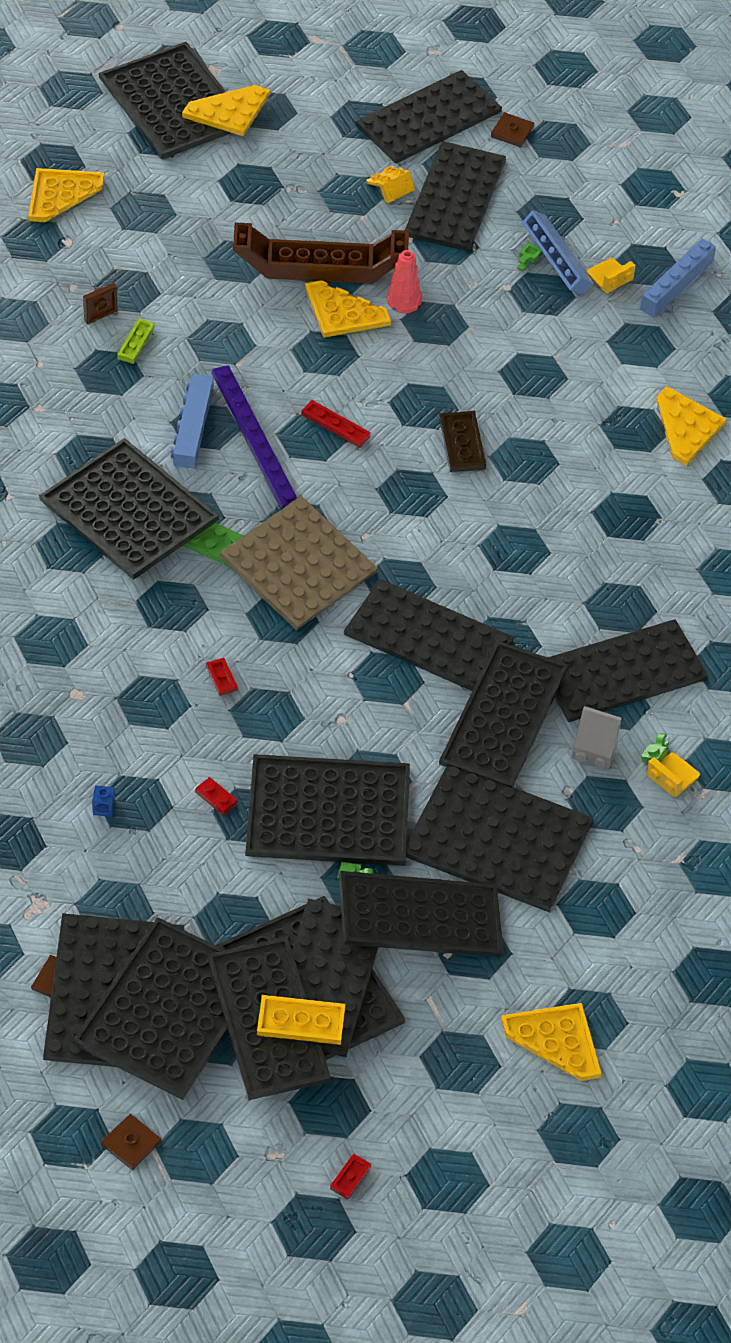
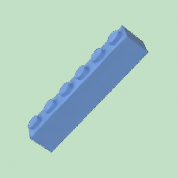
(557, 252)
(677, 277)
(193, 421)

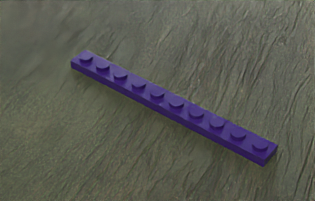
(254, 436)

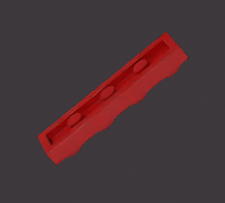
(335, 423)

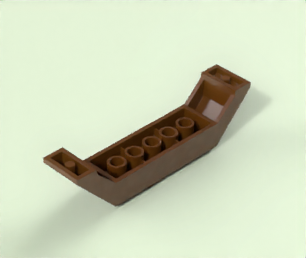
(318, 259)

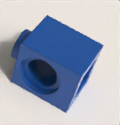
(103, 801)

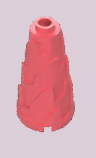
(405, 286)

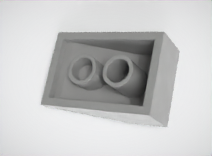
(596, 738)

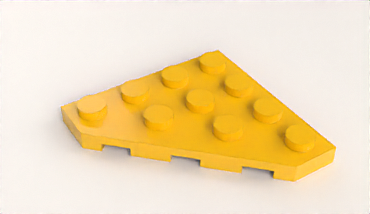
(230, 110)
(60, 190)
(342, 313)
(686, 424)
(556, 1036)

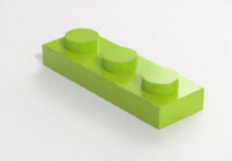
(135, 341)

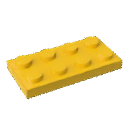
(301, 1019)

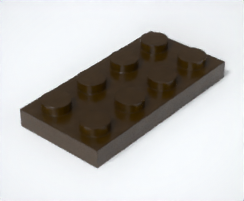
(462, 441)

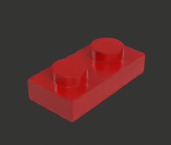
(221, 676)
(216, 796)
(350, 1176)

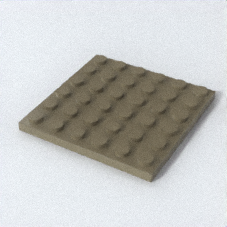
(298, 562)

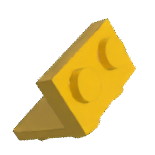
(393, 183)
(611, 275)
(672, 774)

